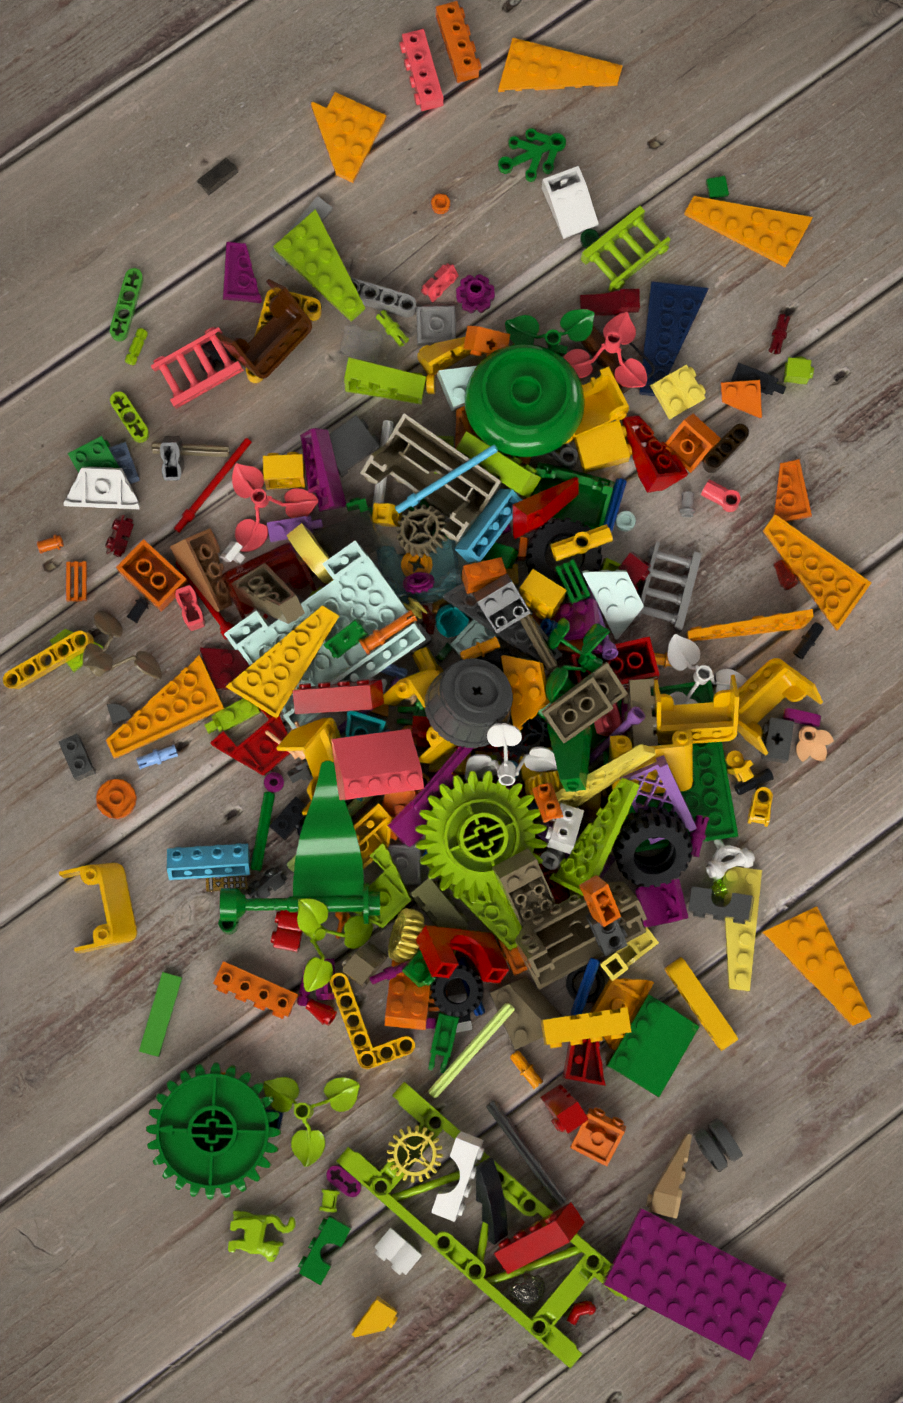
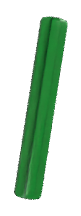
(262, 831)

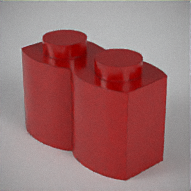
(288, 933)

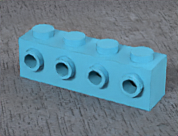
(488, 526)
(208, 861)

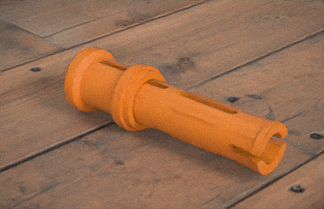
(379, 636)

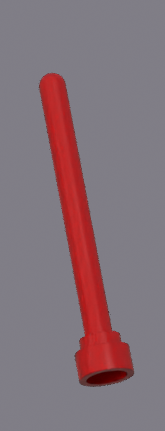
(224, 626)

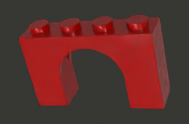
(480, 947)

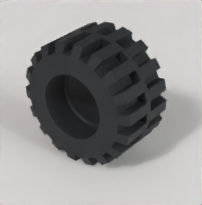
(465, 1007)

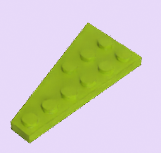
(597, 839)

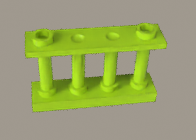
(622, 231)

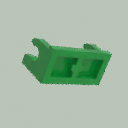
(507, 553)
(346, 639)

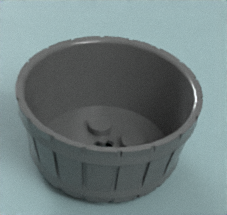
(458, 712)

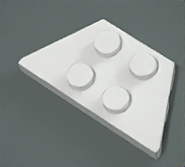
(102, 489)

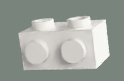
(565, 829)

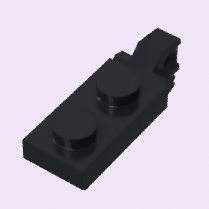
(768, 381)

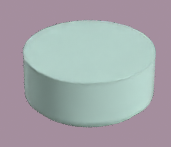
(625, 521)

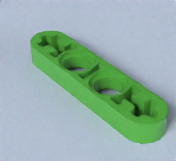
(129, 305)

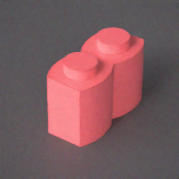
(190, 608)

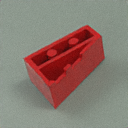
(584, 1063)

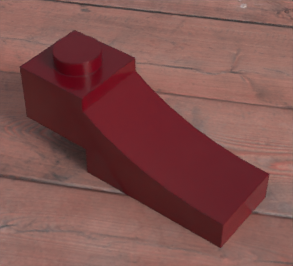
(612, 303)

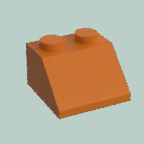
(692, 442)

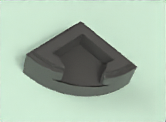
(118, 713)

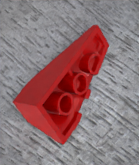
(652, 460)

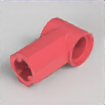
(719, 495)

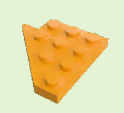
(347, 133)

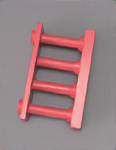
(197, 387)

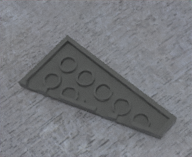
(514, 634)

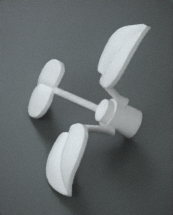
(685, 653)
(504, 734)

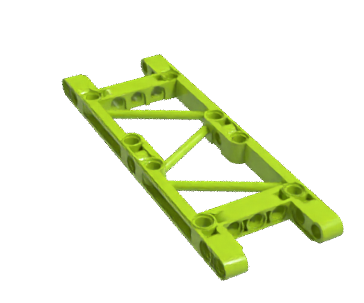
(461, 1257)

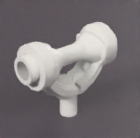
(742, 858)

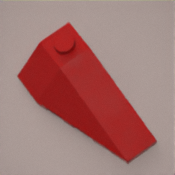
(539, 508)

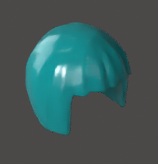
(451, 621)

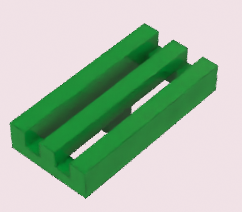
(566, 566)

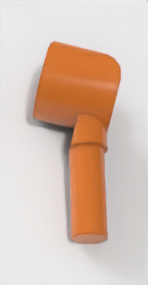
(342, 917)

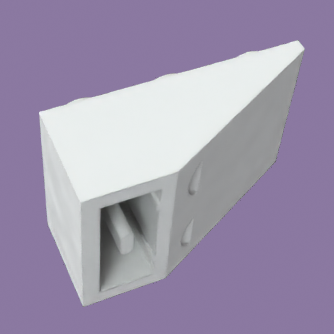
(570, 202)

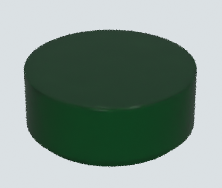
(588, 237)
(444, 652)

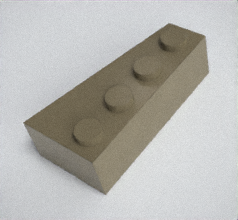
(269, 594)
(640, 696)
(364, 964)

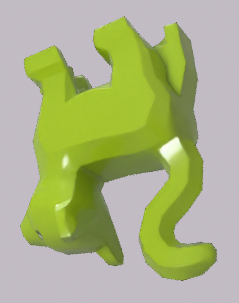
(254, 1234)

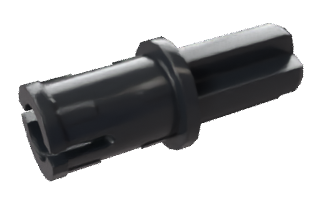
(808, 640)
(755, 782)

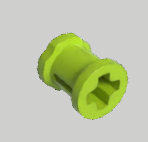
(329, 1200)

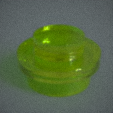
(719, 888)

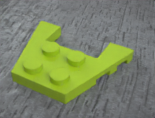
(392, 889)

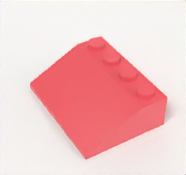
(376, 764)

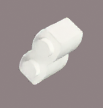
(397, 1251)

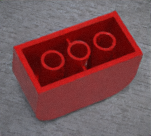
(633, 662)

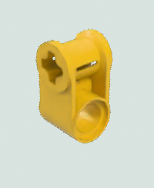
(760, 808)

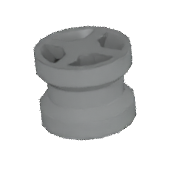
(552, 858)

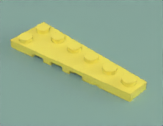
(607, 775)
(741, 937)

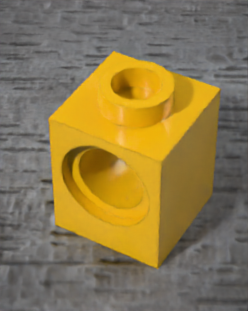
(386, 515)

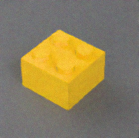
(284, 470)
(542, 595)

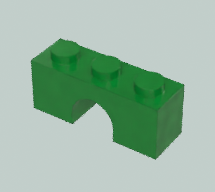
(332, 1232)

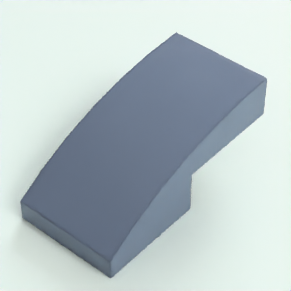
(124, 460)

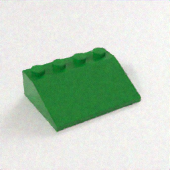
(653, 1046)

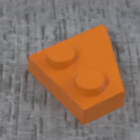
(743, 396)

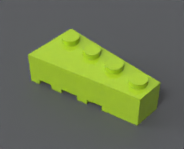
(383, 382)
(502, 466)

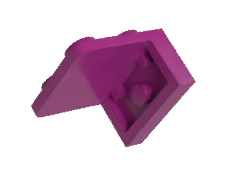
(662, 903)

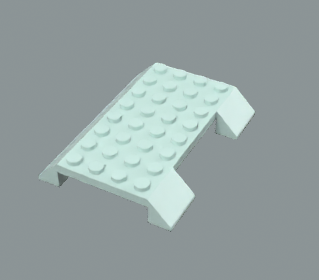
(354, 593)

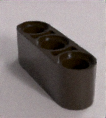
(729, 440)

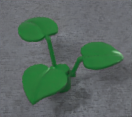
(575, 323)
(586, 660)

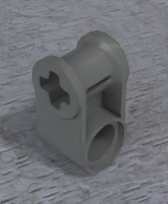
(562, 451)

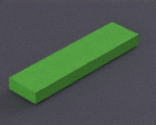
(160, 1014)

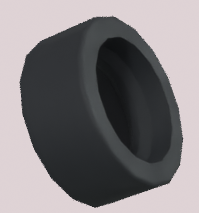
(570, 984)

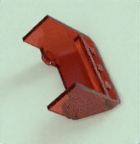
(282, 561)

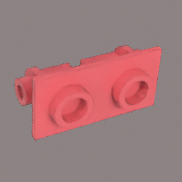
(445, 277)

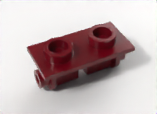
(115, 542)

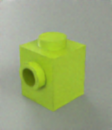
(798, 370)

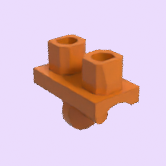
(547, 802)

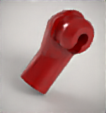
(579, 1309)

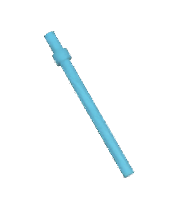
(414, 499)

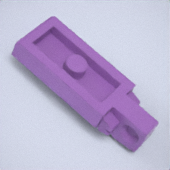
(280, 528)

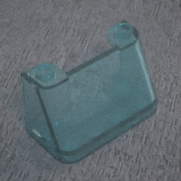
(444, 570)

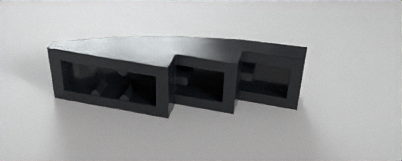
(491, 1196)

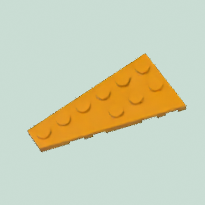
(758, 625)
(174, 707)

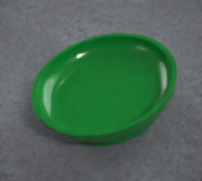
(524, 400)

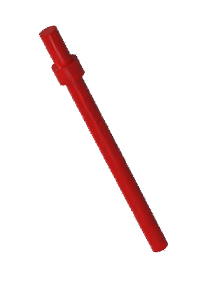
(189, 514)

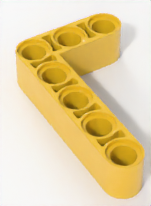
(305, 303)
(352, 1031)

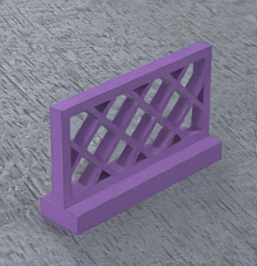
(672, 790)

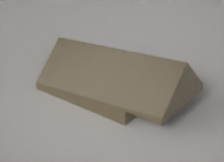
(584, 703)

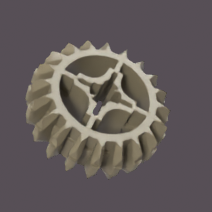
(414, 544)

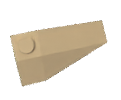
(666, 1193)

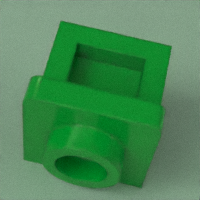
(358, 503)

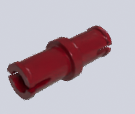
(779, 334)

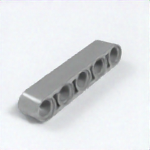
(381, 294)

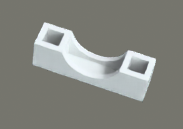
(465, 1153)

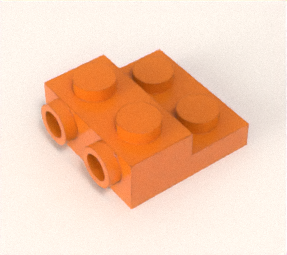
(599, 1136)

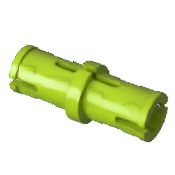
(392, 328)

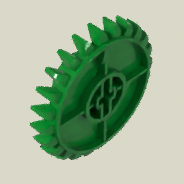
(178, 1138)

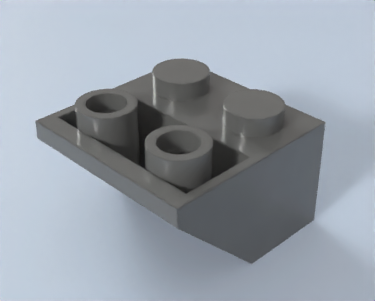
(501, 603)

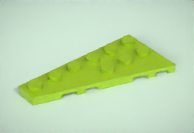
(317, 260)
(496, 915)

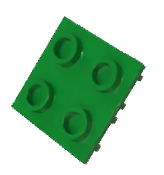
(93, 455)

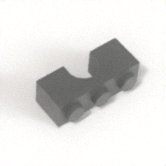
(738, 909)

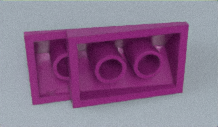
(322, 469)
(405, 822)

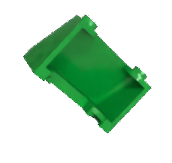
(593, 497)

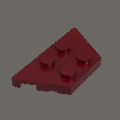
(223, 665)

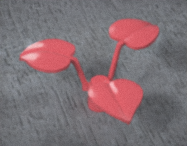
(616, 333)
(248, 483)

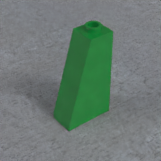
(572, 758)

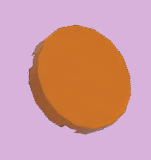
(116, 798)

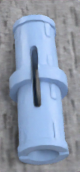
(157, 756)

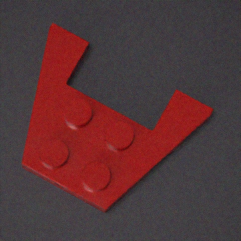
(258, 750)

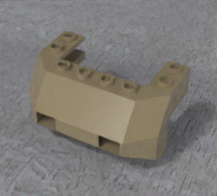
(414, 456)
(562, 938)

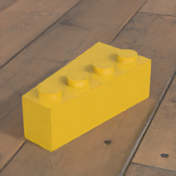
(586, 1026)

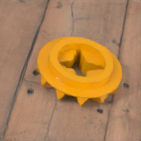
(408, 568)

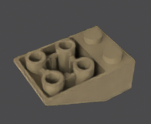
(524, 885)

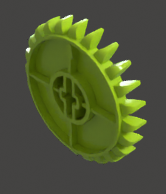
(447, 825)

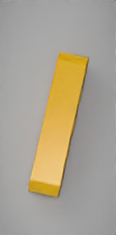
(39, 664)
(701, 1004)

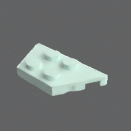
(615, 597)

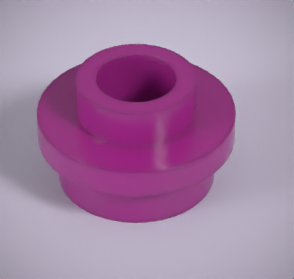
(276, 788)

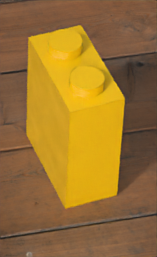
(603, 447)

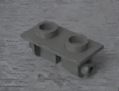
(271, 878)

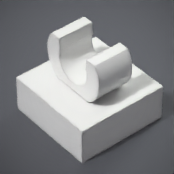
(232, 553)

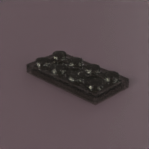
(345, 532)

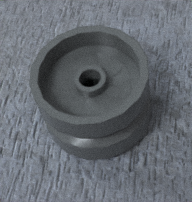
(719, 1143)

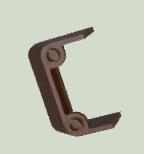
(275, 339)

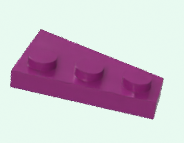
(238, 275)

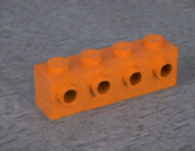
(457, 41)
(255, 989)

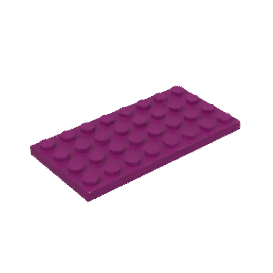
(694, 1284)

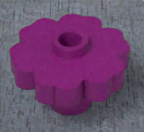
(475, 293)

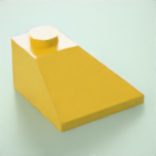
(376, 1318)

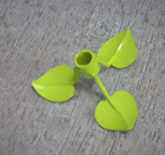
(310, 916)
(310, 1144)

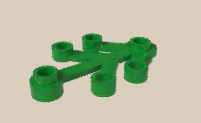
(533, 151)

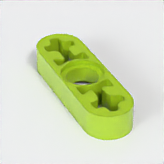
(117, 408)

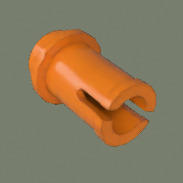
(49, 544)

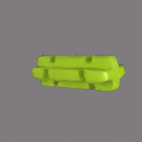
(136, 346)

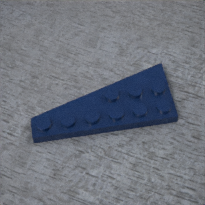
(669, 319)

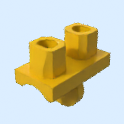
(740, 767)

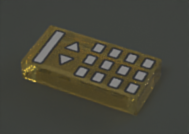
(216, 883)

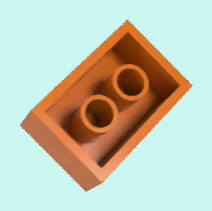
(151, 575)
(406, 1003)

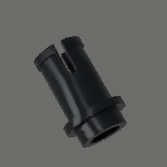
(138, 610)

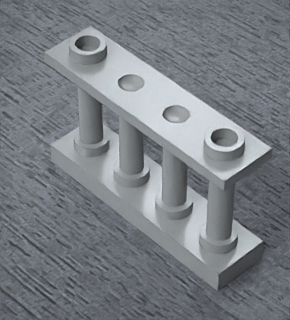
(686, 581)

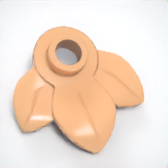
(815, 746)

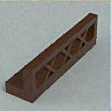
(605, 359)

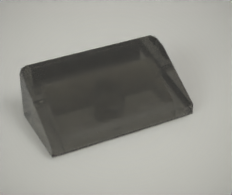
(217, 176)

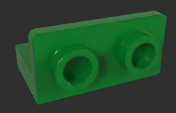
(418, 971)

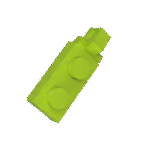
(232, 716)

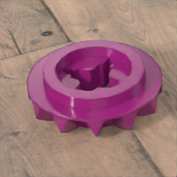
(423, 582)

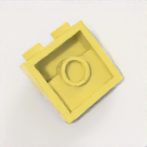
(678, 391)

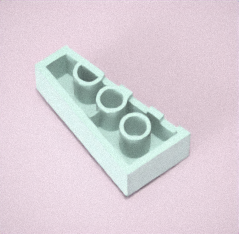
(454, 385)

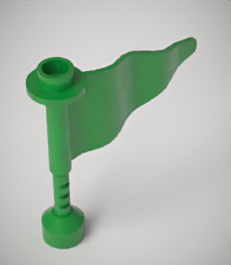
(325, 865)

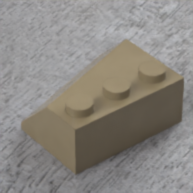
(530, 1008)

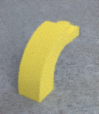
(310, 551)
(619, 961)

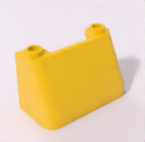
(602, 403)
(678, 756)

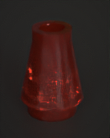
(785, 575)

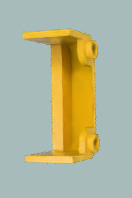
(418, 685)
(764, 692)
(707, 721)
(316, 744)
(117, 904)

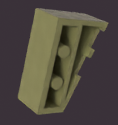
(438, 907)

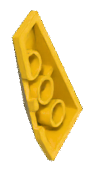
(442, 355)

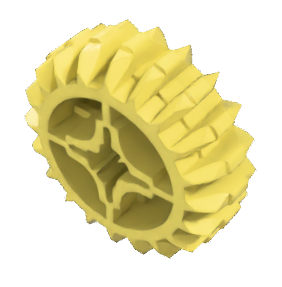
(403, 935)
(403, 1168)

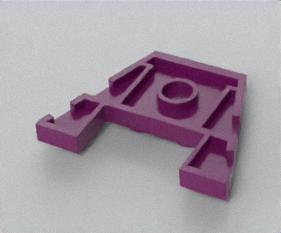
(580, 617)

